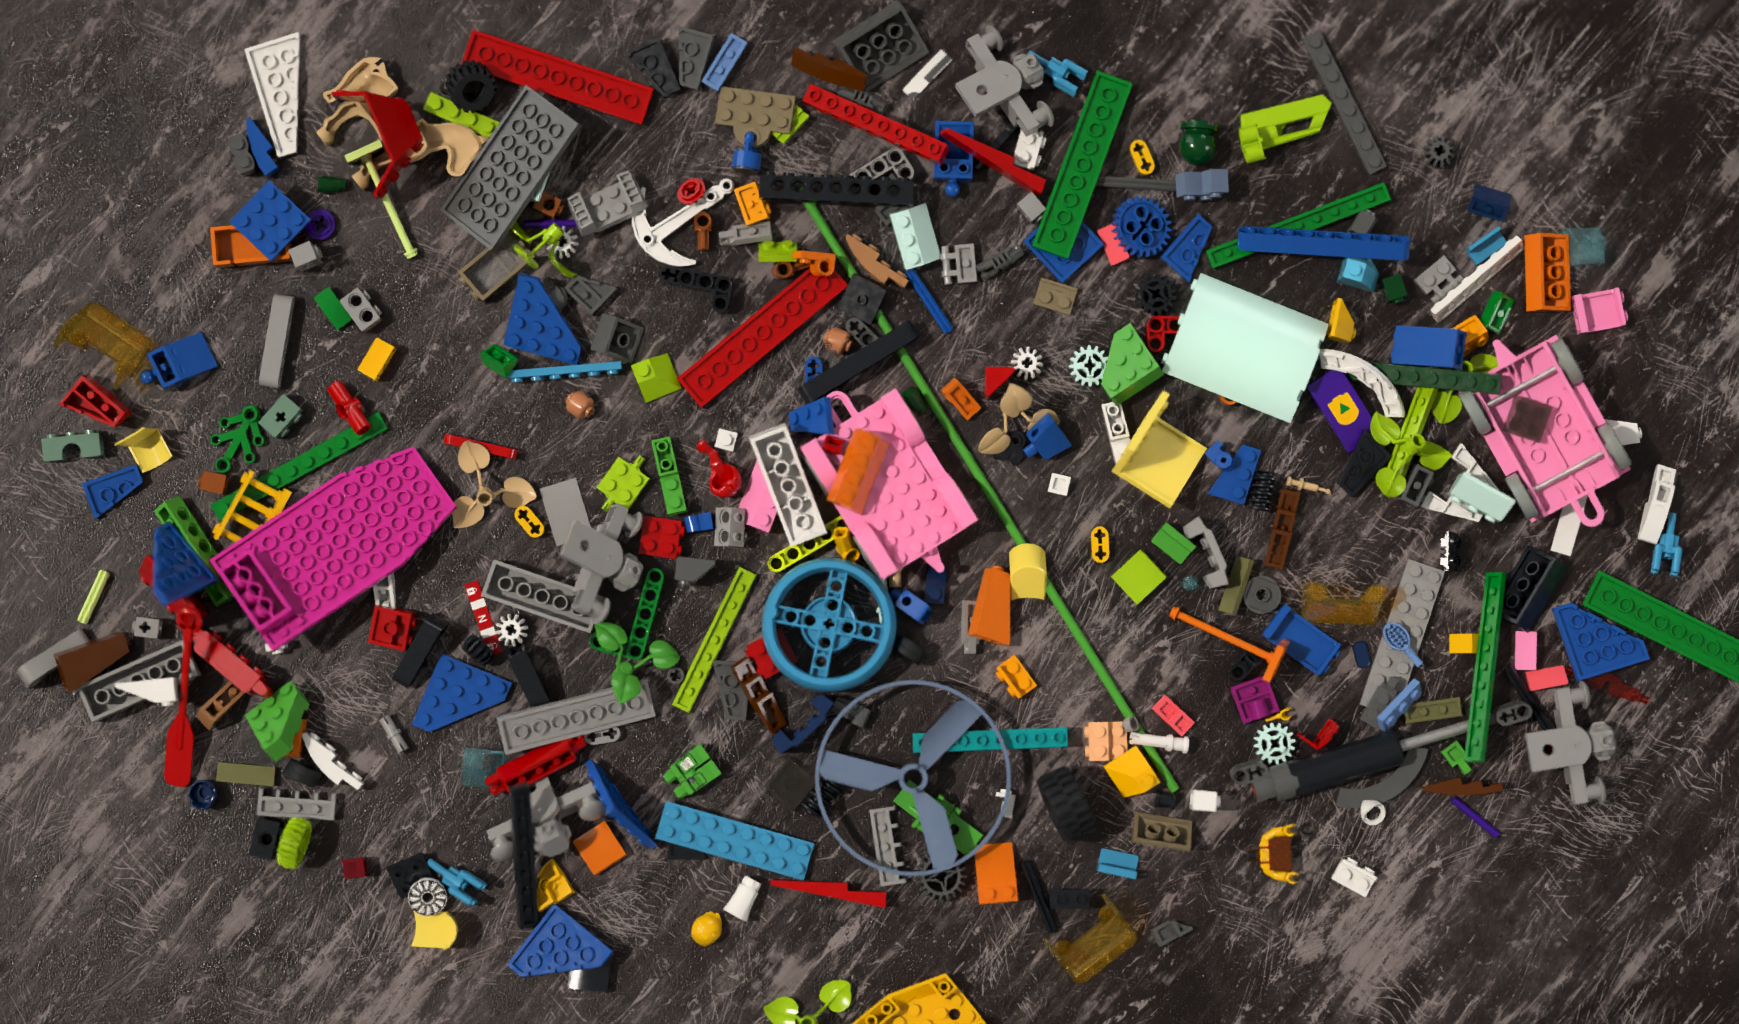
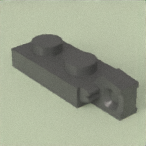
(1379, 701)

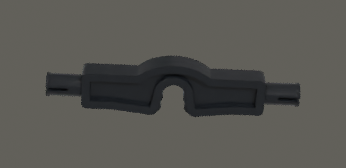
(1008, 131)

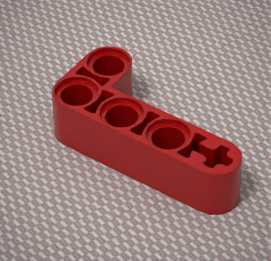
(1159, 335)

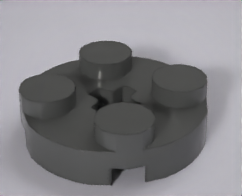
(1267, 604)

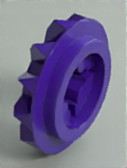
(328, 221)

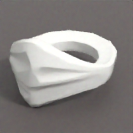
(1366, 806)

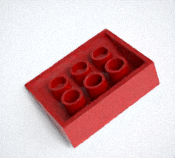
(191, 601)

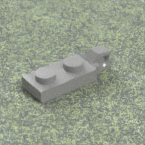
(746, 234)
(968, 641)

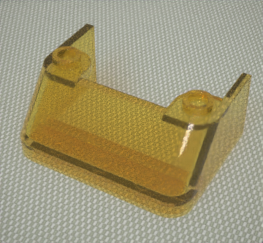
(108, 335)
(1095, 947)

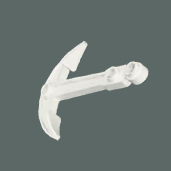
(672, 223)

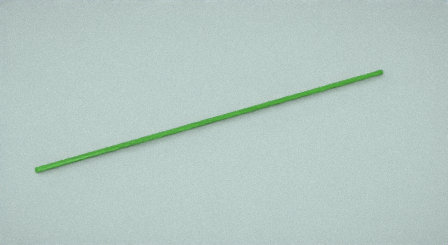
(994, 500)

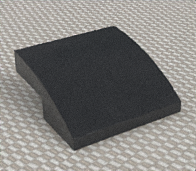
(591, 979)

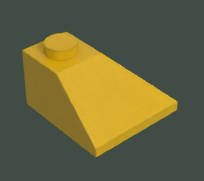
(1341, 323)
(1131, 773)

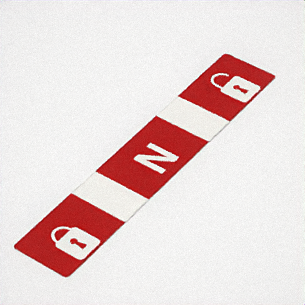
(482, 616)

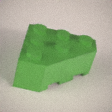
(1128, 366)
(278, 720)

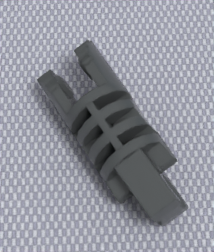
(863, 99)
(999, 261)

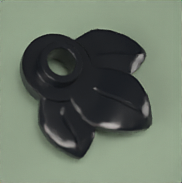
(1015, 450)

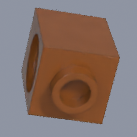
(540, 206)
(213, 482)

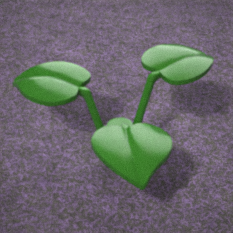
(626, 685)

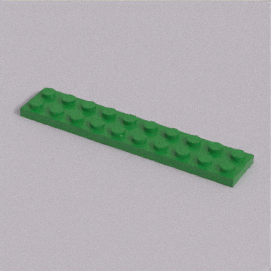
(1082, 165)
(1664, 625)

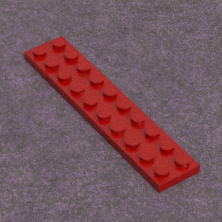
(560, 77)
(760, 334)

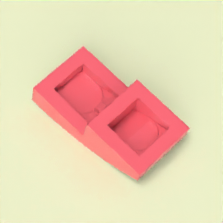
(1173, 715)

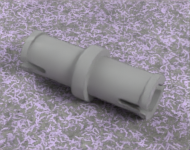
(393, 734)

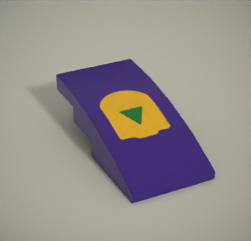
(1340, 407)

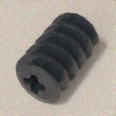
(1263, 491)
(827, 791)

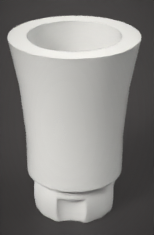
(743, 898)

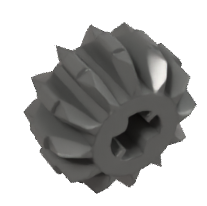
(1444, 157)

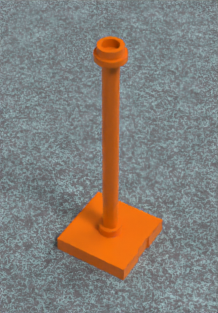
(1273, 658)

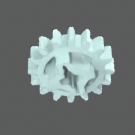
(1080, 366)
(1266, 737)

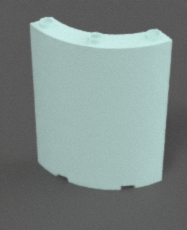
(1245, 347)

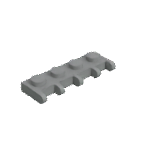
(296, 806)
(885, 845)

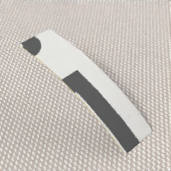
(927, 74)

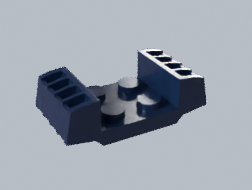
(783, 742)

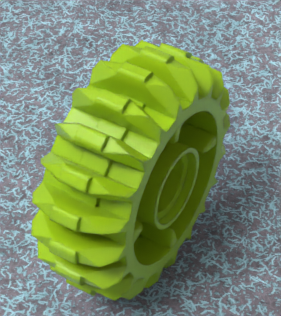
(294, 842)

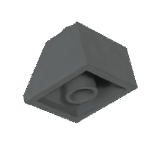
(616, 338)
(692, 569)

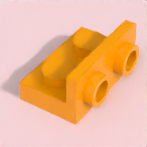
(750, 205)
(1476, 334)
(1015, 676)

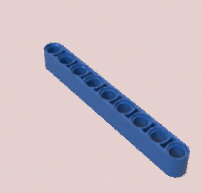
(1324, 243)

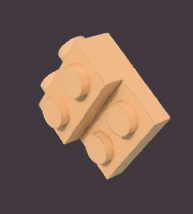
(1105, 740)

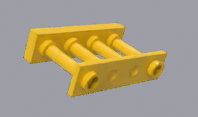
(280, 497)

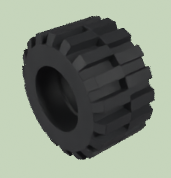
(461, 76)

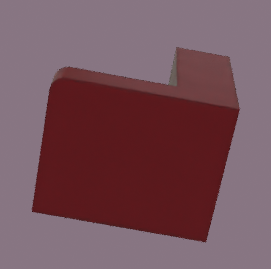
(354, 867)

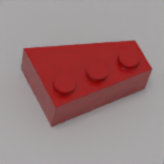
(95, 401)

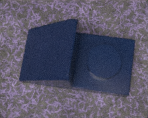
(935, 586)

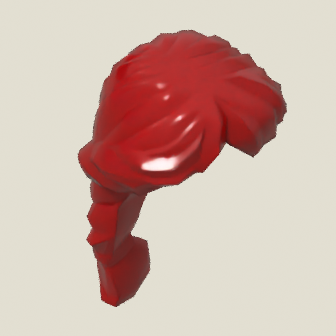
(724, 478)

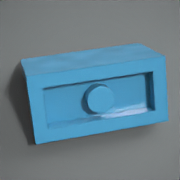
(1486, 246)
(1118, 863)

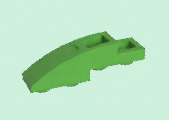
(669, 476)

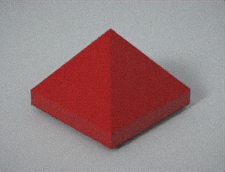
(833, 445)

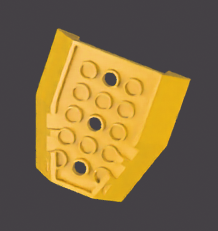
(923, 1004)

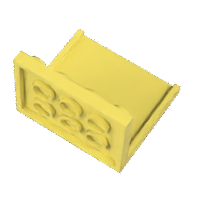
(1159, 457)

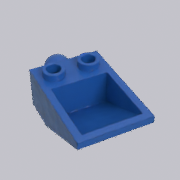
(955, 158)
(184, 361)

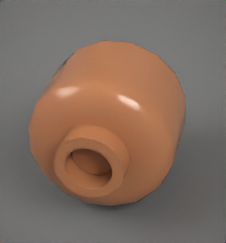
(837, 340)
(580, 405)

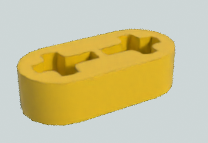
(1146, 156)
(526, 525)
(1094, 544)

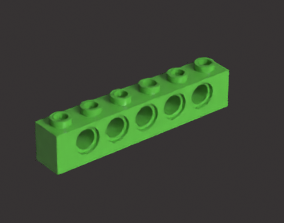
(182, 519)

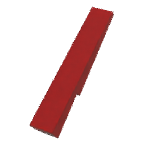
(996, 160)
(835, 890)

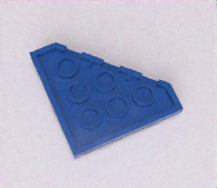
(538, 325)
(177, 567)
(1594, 644)
(458, 692)
(618, 807)
(559, 946)

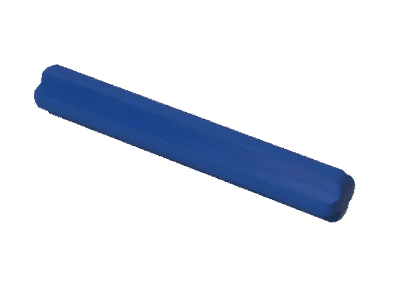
(928, 300)

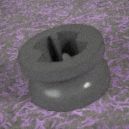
(678, 681)

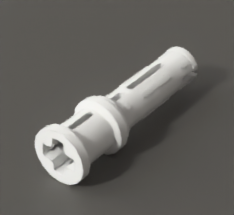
(1168, 742)

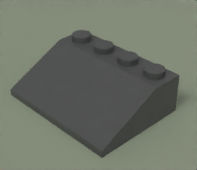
(882, 44)

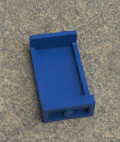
(1428, 347)
(1307, 642)

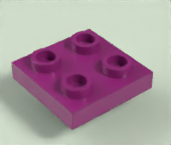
(1254, 699)

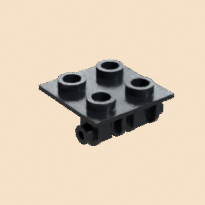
(1452, 560)
(408, 872)

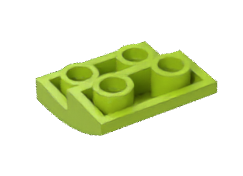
(1138, 576)

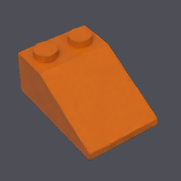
(996, 873)

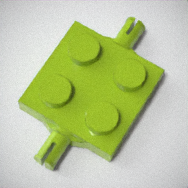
(623, 483)

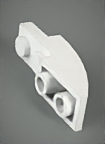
(1116, 429)
(1658, 504)
(324, 758)

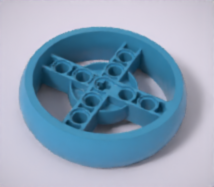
(883, 634)

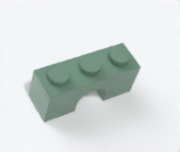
(55, 447)

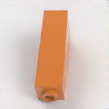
(992, 608)

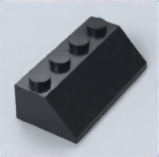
(1530, 587)

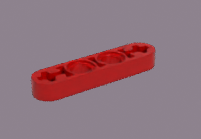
(492, 449)

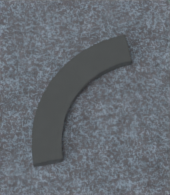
(1388, 787)

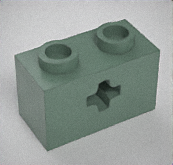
(283, 406)

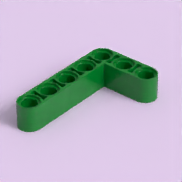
(639, 622)

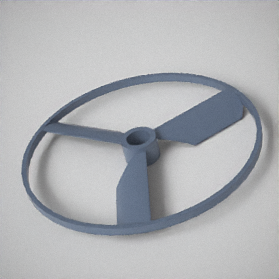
(872, 776)

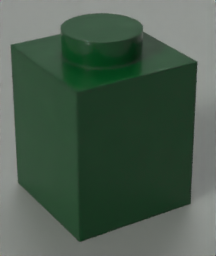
(1393, 289)

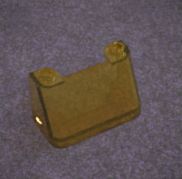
(1319, 609)

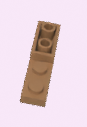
(867, 258)

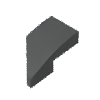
(1169, 931)

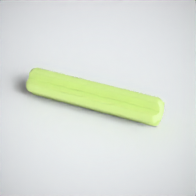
(93, 596)

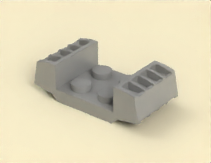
(607, 205)
(1215, 559)

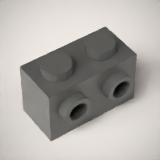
(1416, 485)

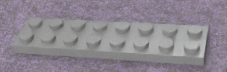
(1412, 611)
(571, 718)

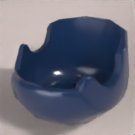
(203, 794)

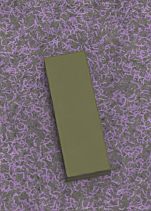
(1236, 585)
(1433, 710)
(246, 774)

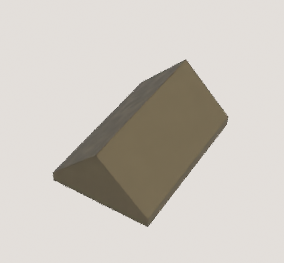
(1162, 831)

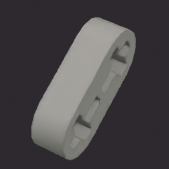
(603, 739)

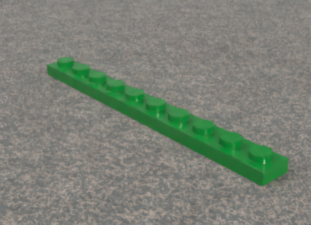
(1309, 221)
(303, 464)
(1485, 667)

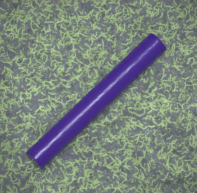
(547, 223)
(1475, 817)

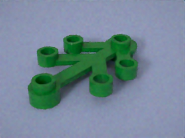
(239, 436)

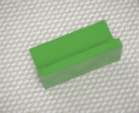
(1173, 543)

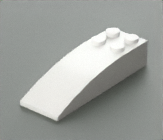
(787, 484)

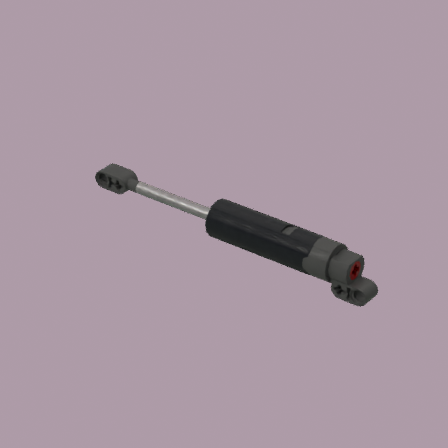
(1352, 759)

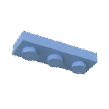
(724, 62)
(1399, 705)

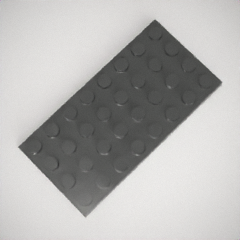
(510, 168)

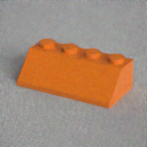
(1547, 272)
(858, 471)

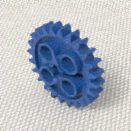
(1127, 216)

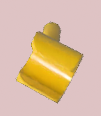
(1281, 715)

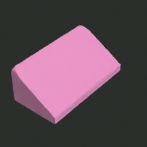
(1525, 650)

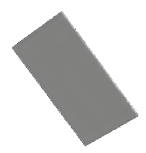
(563, 505)

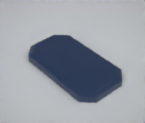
(1361, 654)

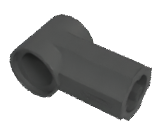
(856, 714)

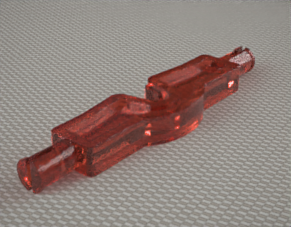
(1616, 687)

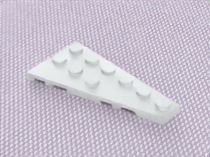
(277, 83)

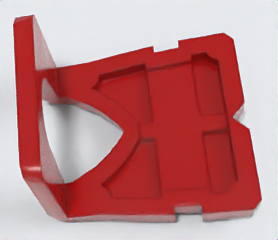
(1324, 735)

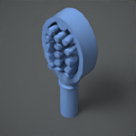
(1399, 640)

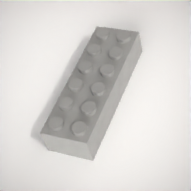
(535, 595)
(104, 700)

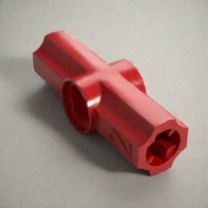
(349, 408)

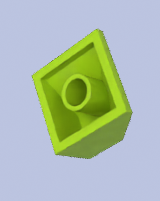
(656, 377)

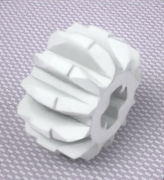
(566, 247)
(1031, 368)
(505, 633)

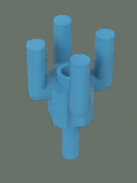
(1060, 71)
(1668, 549)
(458, 881)

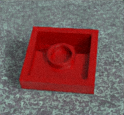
(661, 537)
(392, 627)
(758, 653)

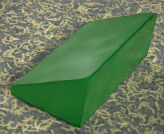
(1496, 311)
(498, 360)

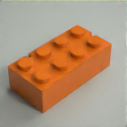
(233, 248)

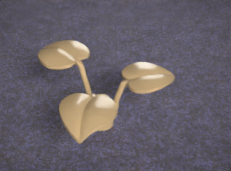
(1012, 404)
(469, 512)

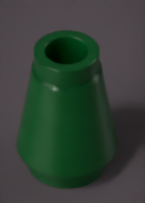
(330, 184)
(914, 400)

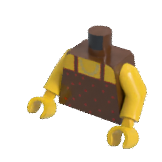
(1275, 854)

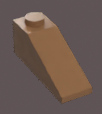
(219, 705)

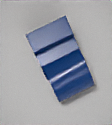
(1221, 459)
(699, 522)

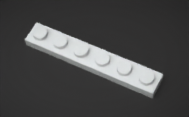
(1476, 280)

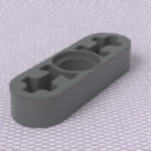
(868, 332)

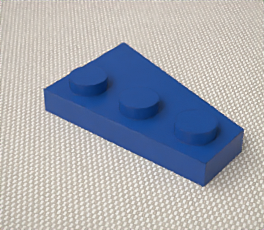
(1187, 247)
(813, 417)
(1236, 482)
(111, 488)

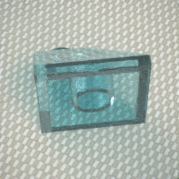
(1585, 246)
(479, 765)

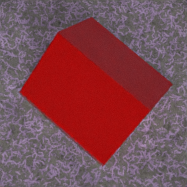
(995, 378)

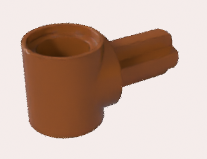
(703, 232)
(791, 267)

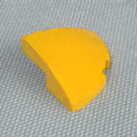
(552, 886)

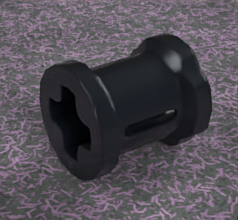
(1165, 800)

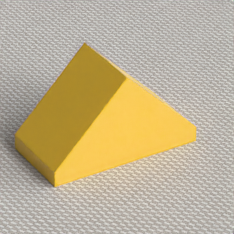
(1463, 643)

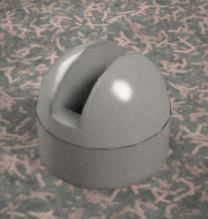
(1130, 724)

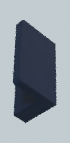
(1489, 203)

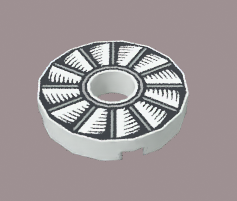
(431, 907)

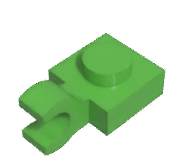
(1455, 756)

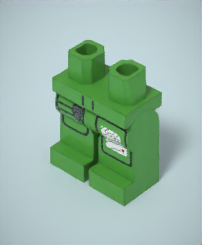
(689, 777)

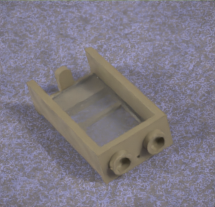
(493, 270)

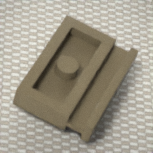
(1055, 296)

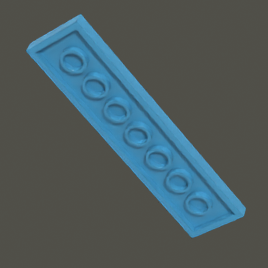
(734, 840)

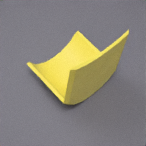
(147, 448)
(1027, 572)
(435, 930)

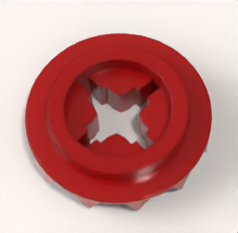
(692, 184)

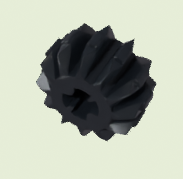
(477, 650)

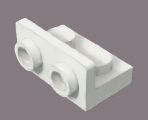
(1027, 150)
(1354, 877)

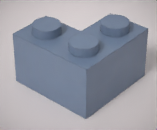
(1202, 185)

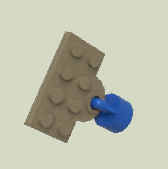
(753, 119)

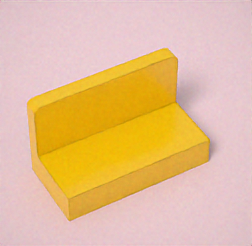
(377, 359)

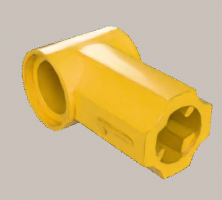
(845, 544)

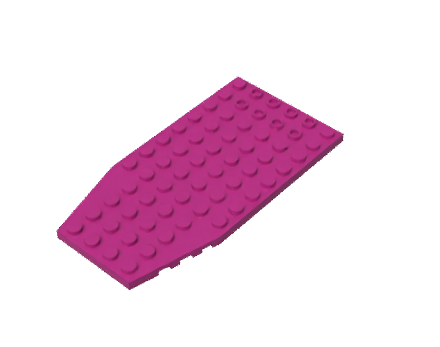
(333, 544)

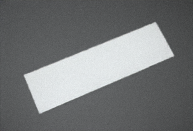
(1567, 528)

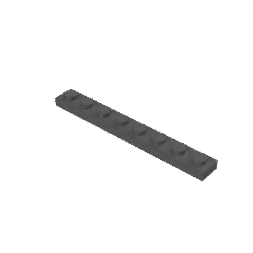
(1344, 102)

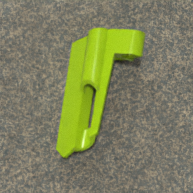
(1265, 127)

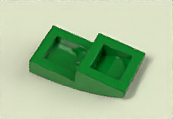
(332, 308)

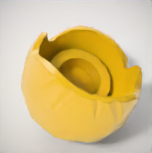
(707, 928)

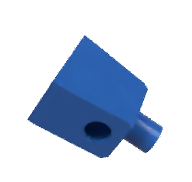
(1046, 439)
(916, 610)

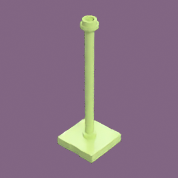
(365, 154)

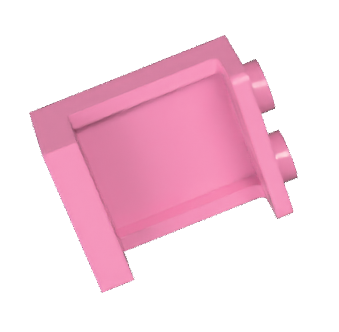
(1599, 311)

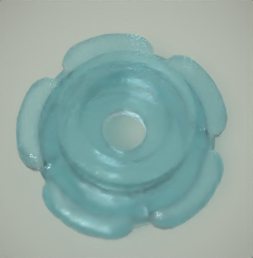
(1189, 583)

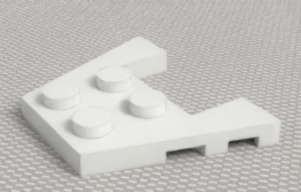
(1449, 507)

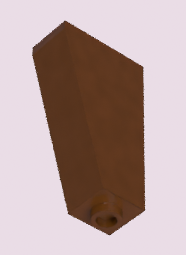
(88, 659)

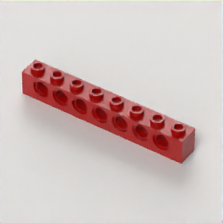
(876, 124)

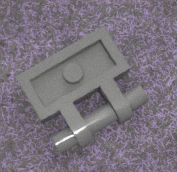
(965, 264)
(1435, 275)

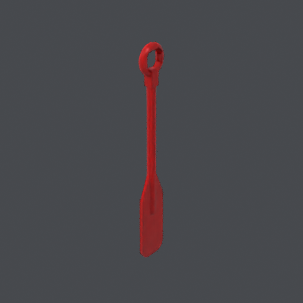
(180, 734)

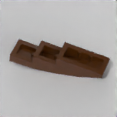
(831, 71)
(1282, 528)
(758, 695)
(1455, 787)

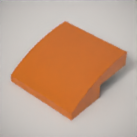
(599, 848)

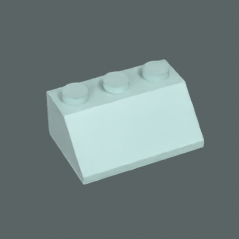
(915, 236)
(1480, 497)

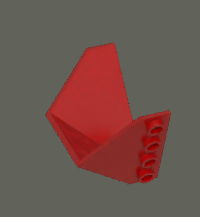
(396, 128)

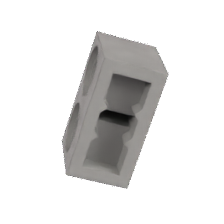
(306, 256)
(357, 312)
(729, 527)

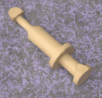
(1301, 484)

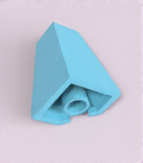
(1358, 273)

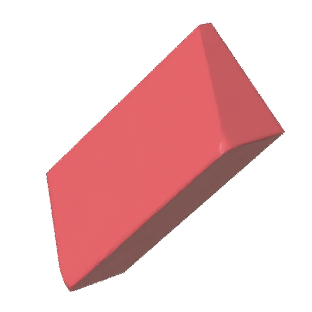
(1114, 253)
(1546, 678)

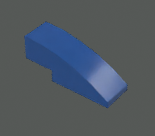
(261, 149)

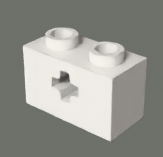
(1204, 800)

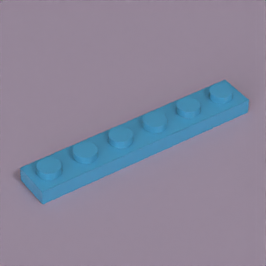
(573, 371)

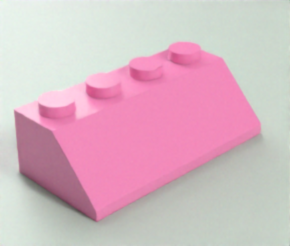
(758, 502)

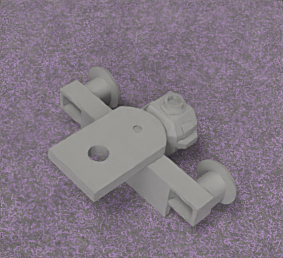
(1003, 83)
(602, 559)
(1572, 745)
(547, 811)

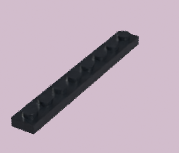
(523, 855)

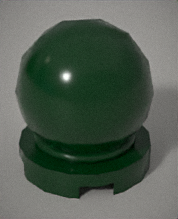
(1197, 143)

